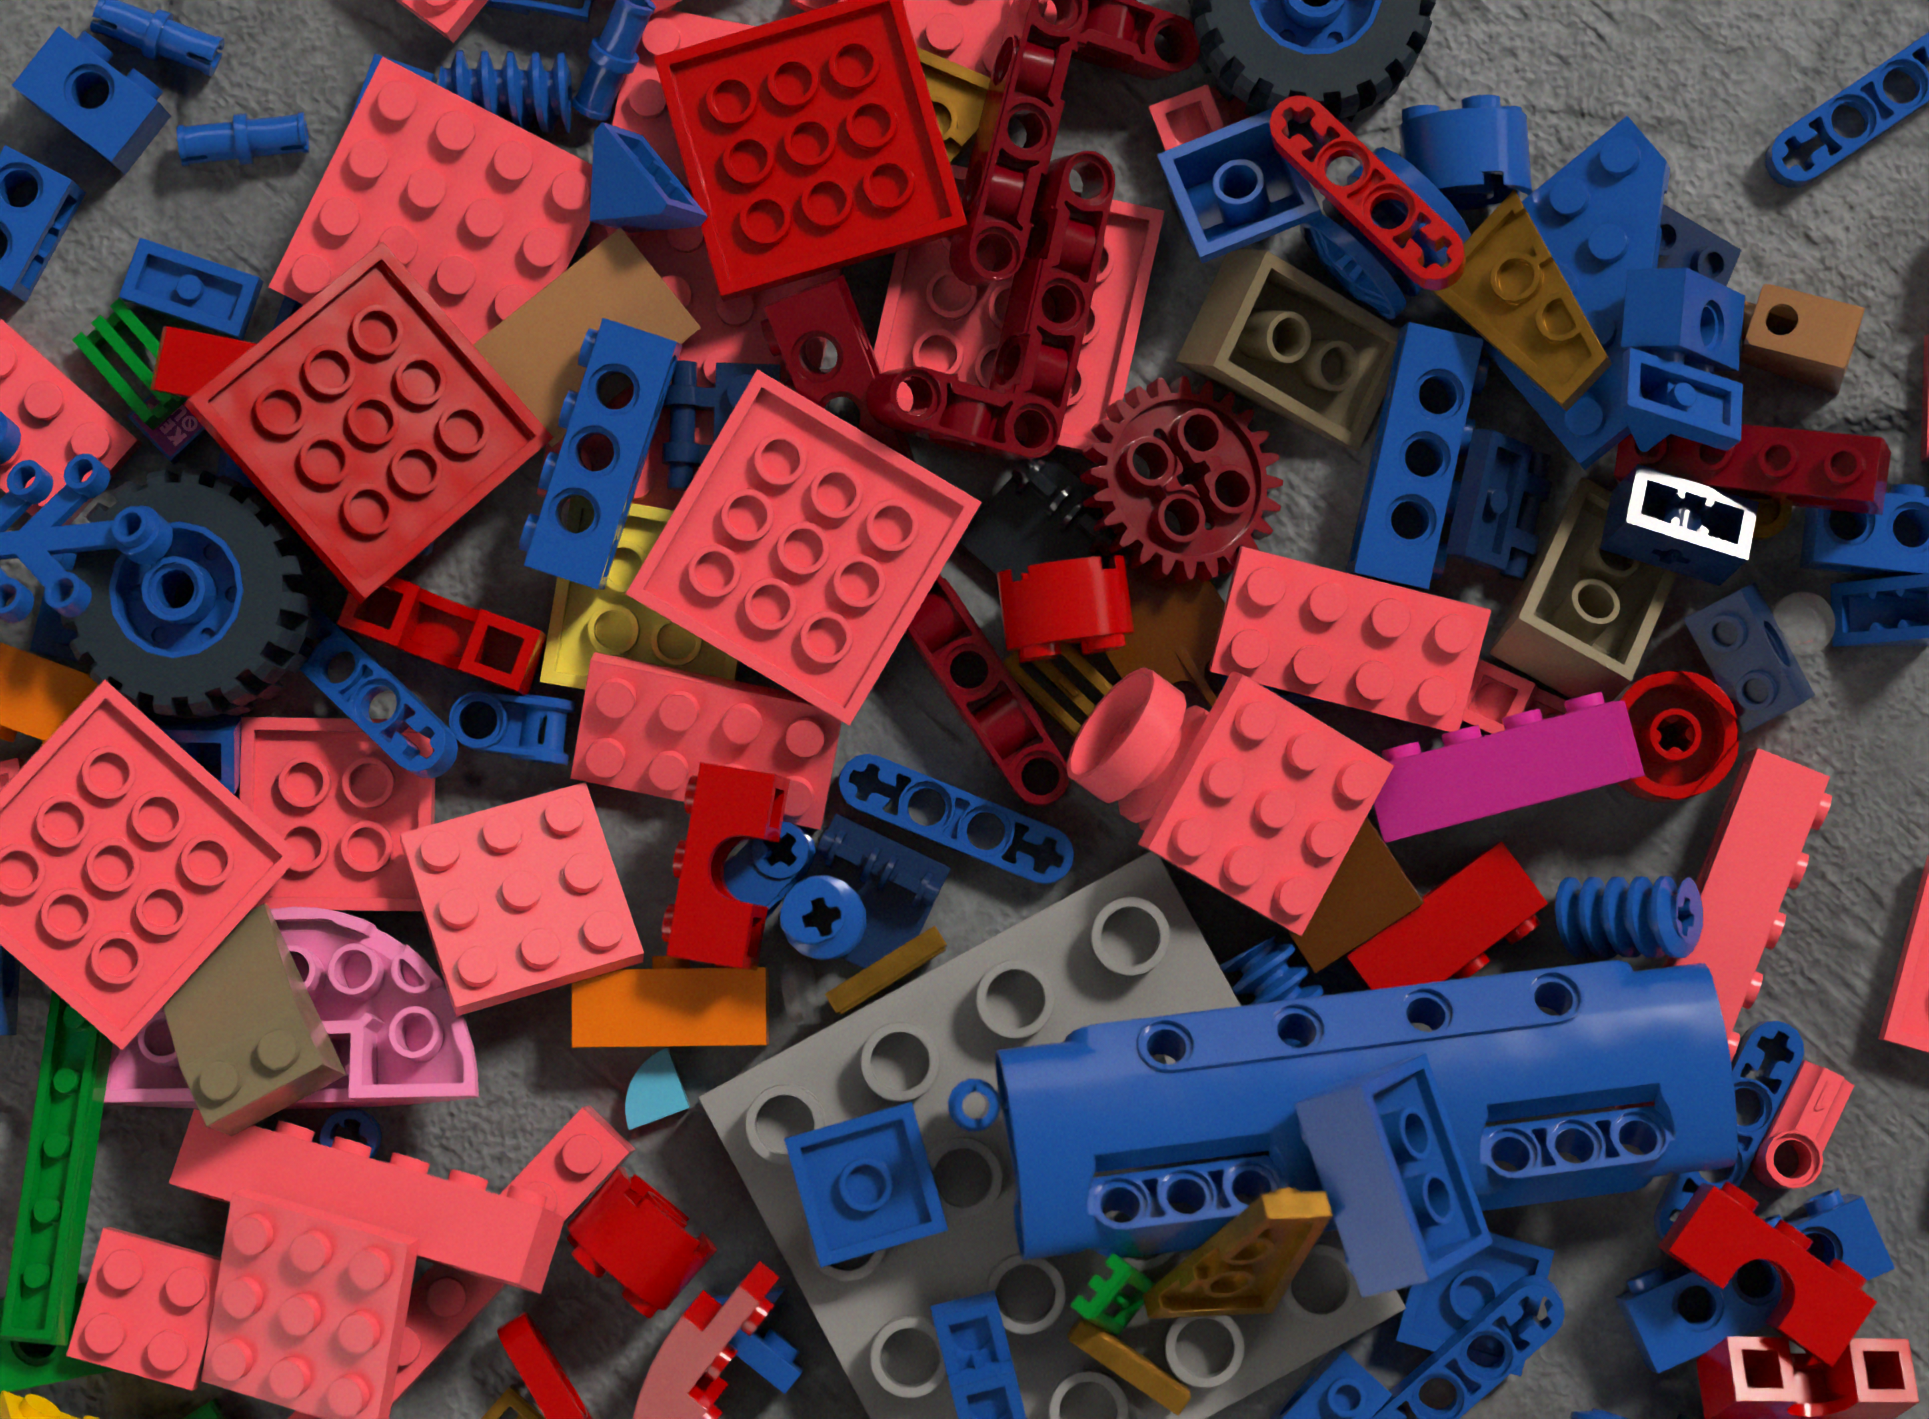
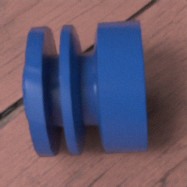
(1357, 262)

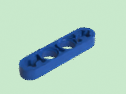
(1865, 96)
(358, 691)
(959, 811)
(1750, 1135)
(1473, 1380)

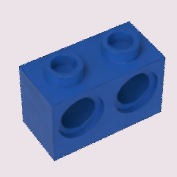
(35, 228)
(1874, 547)

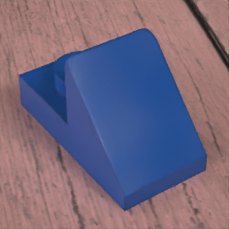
(1678, 400)
(769, 1353)

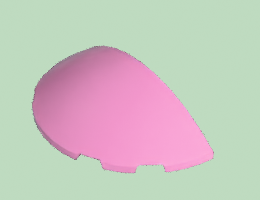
(378, 1008)

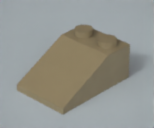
(1291, 346)
(1583, 608)
(249, 1029)

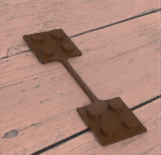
(1176, 640)

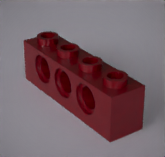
(829, 313)
(1777, 467)

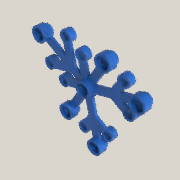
(135, 530)

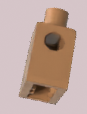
(1818, 340)

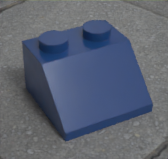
(1235, 188)

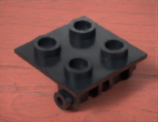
(1037, 520)

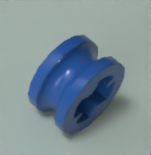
(369, 1128)

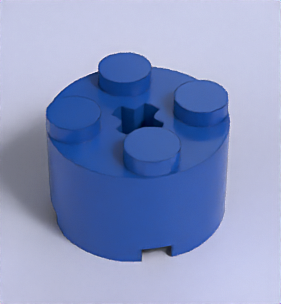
(1471, 151)

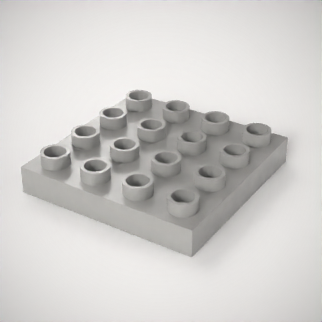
(1087, 960)

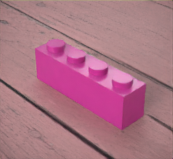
(1507, 769)

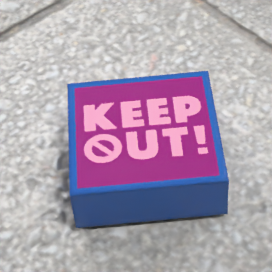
(175, 434)

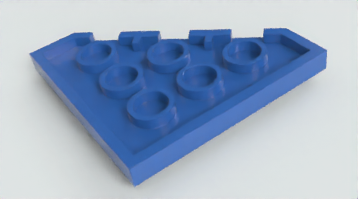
(1597, 224)

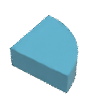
(655, 1091)

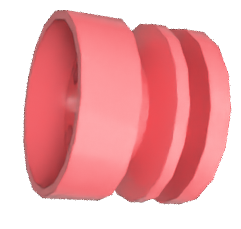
(1135, 744)

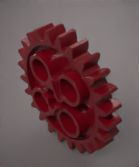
(1137, 504)

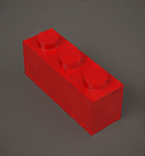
(1454, 925)

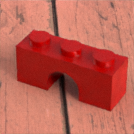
(448, 634)
(725, 810)
(1817, 1303)
(1768, 1382)

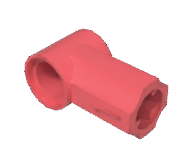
(1804, 1122)

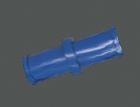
(157, 35)
(612, 57)
(243, 139)
(991, 1110)

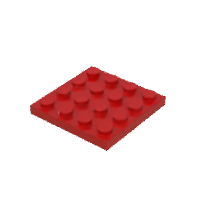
(810, 144)
(369, 421)

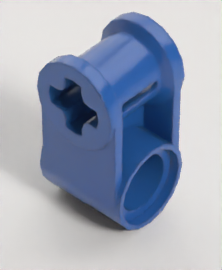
(517, 726)
(757, 880)

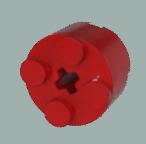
(1065, 606)
(1704, 733)
(638, 1241)

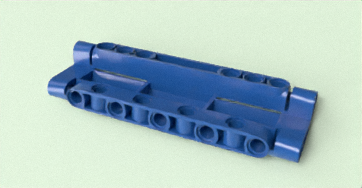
(1235, 1084)

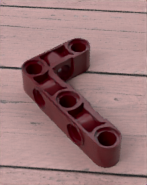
(1029, 87)
(1034, 354)
(994, 710)

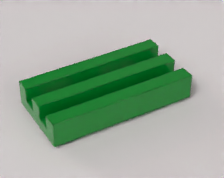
(107, 331)
(1111, 1291)

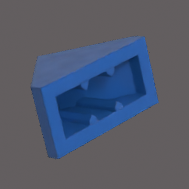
(636, 187)
(1881, 612)

